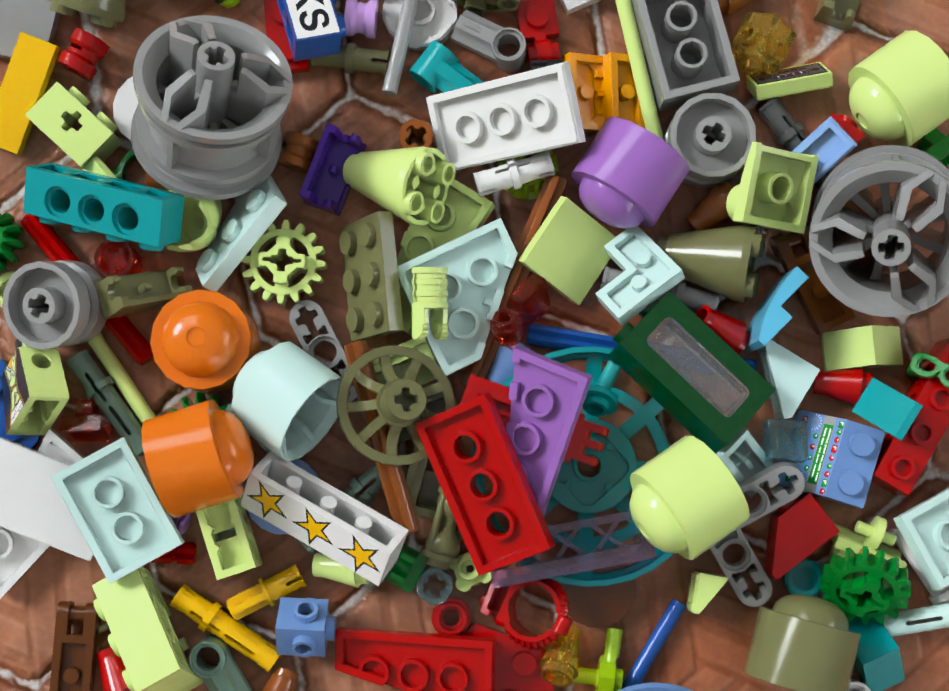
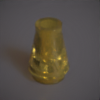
(561, 659)

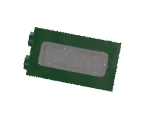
(691, 371)

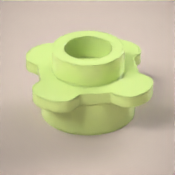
(465, 579)

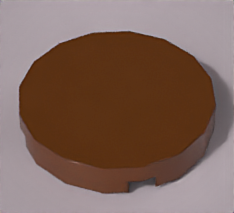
(600, 604)

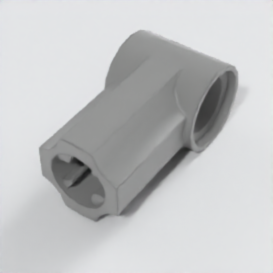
(487, 40)

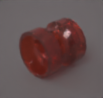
(111, 256)

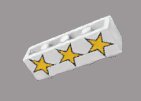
(324, 518)

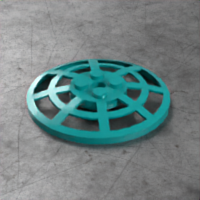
(611, 482)

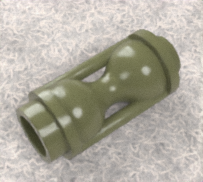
(444, 538)

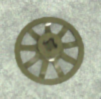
(397, 403)

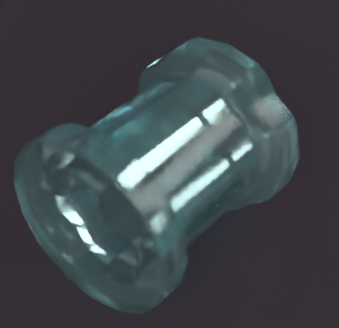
(427, 594)

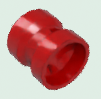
(83, 54)

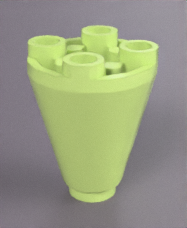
(403, 181)

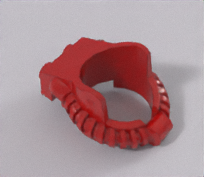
(501, 605)

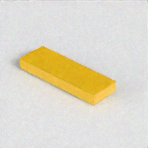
(23, 87)

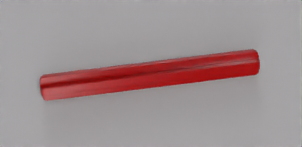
(57, 250)

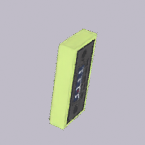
(790, 81)

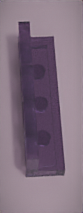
(580, 561)

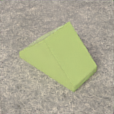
(862, 347)

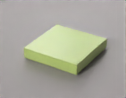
(568, 250)

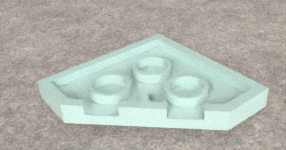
(476, 283)

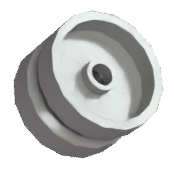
(725, 125)
(53, 304)

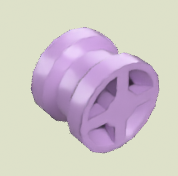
(361, 18)

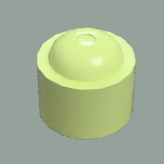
(901, 89)
(686, 499)

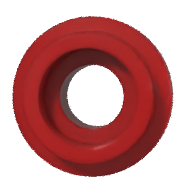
(451, 604)

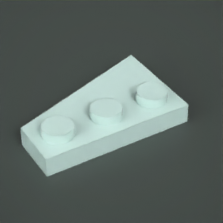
(239, 233)

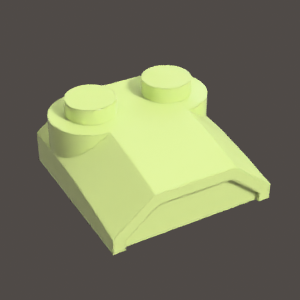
(774, 189)

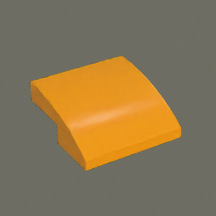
(604, 89)

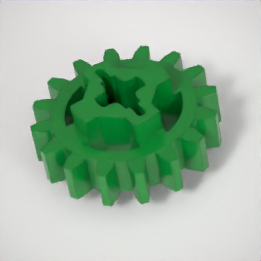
(866, 585)

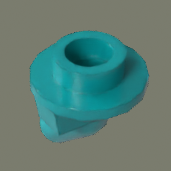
(600, 398)

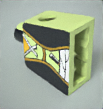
(33, 390)

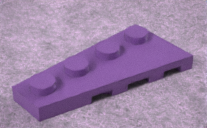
(543, 416)

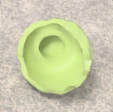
(199, 224)

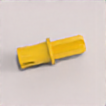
(265, 592)

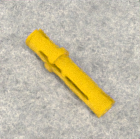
(221, 624)

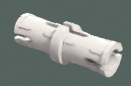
(514, 173)

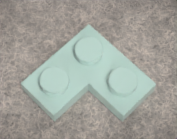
(645, 276)

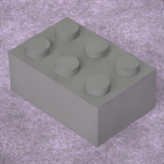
(685, 49)

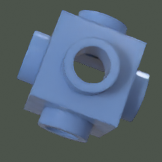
(304, 627)

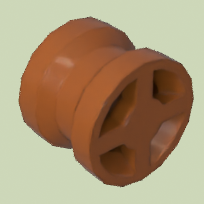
(298, 152)

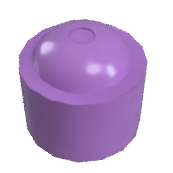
(628, 175)

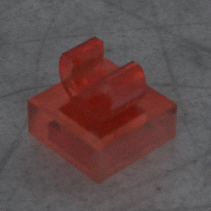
(86, 424)

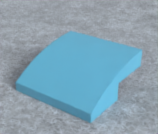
(769, 315)

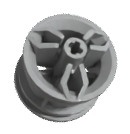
(209, 106)
(885, 232)

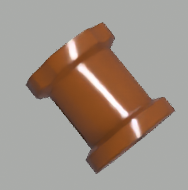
(419, 129)

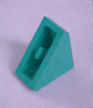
(887, 408)
(878, 656)

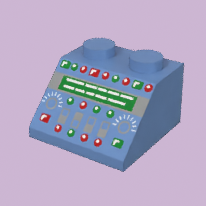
(839, 459)

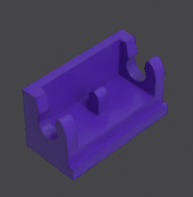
(324, 182)

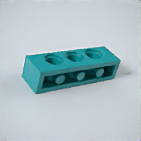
(76, 198)

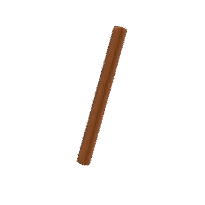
(551, 190)

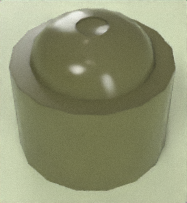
(803, 645)

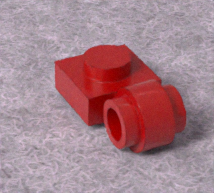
(539, 25)

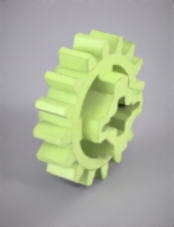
(283, 279)

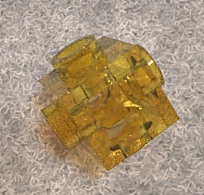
(762, 43)

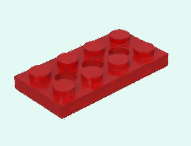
(510, 492)

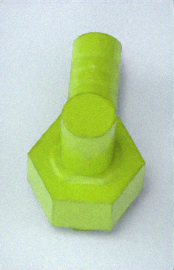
(606, 675)

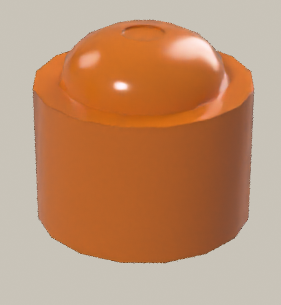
(203, 340)
(197, 457)

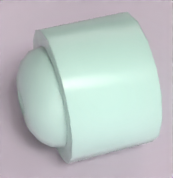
(286, 400)

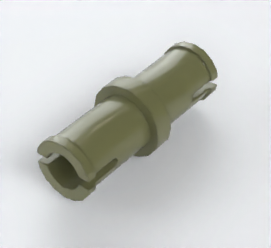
(355, 59)

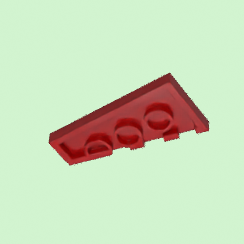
(416, 659)

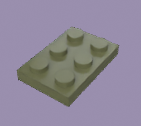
(371, 277)

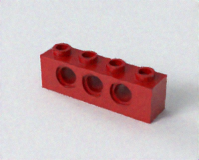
(903, 461)

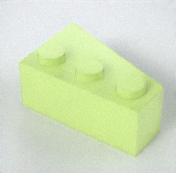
(144, 634)

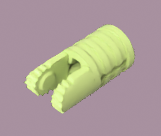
(430, 292)

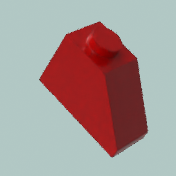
(795, 534)

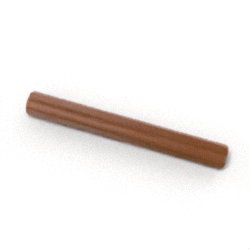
(391, 477)

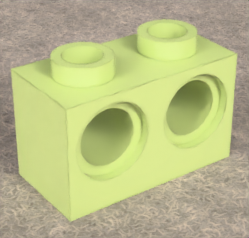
(229, 538)

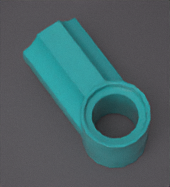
(440, 70)

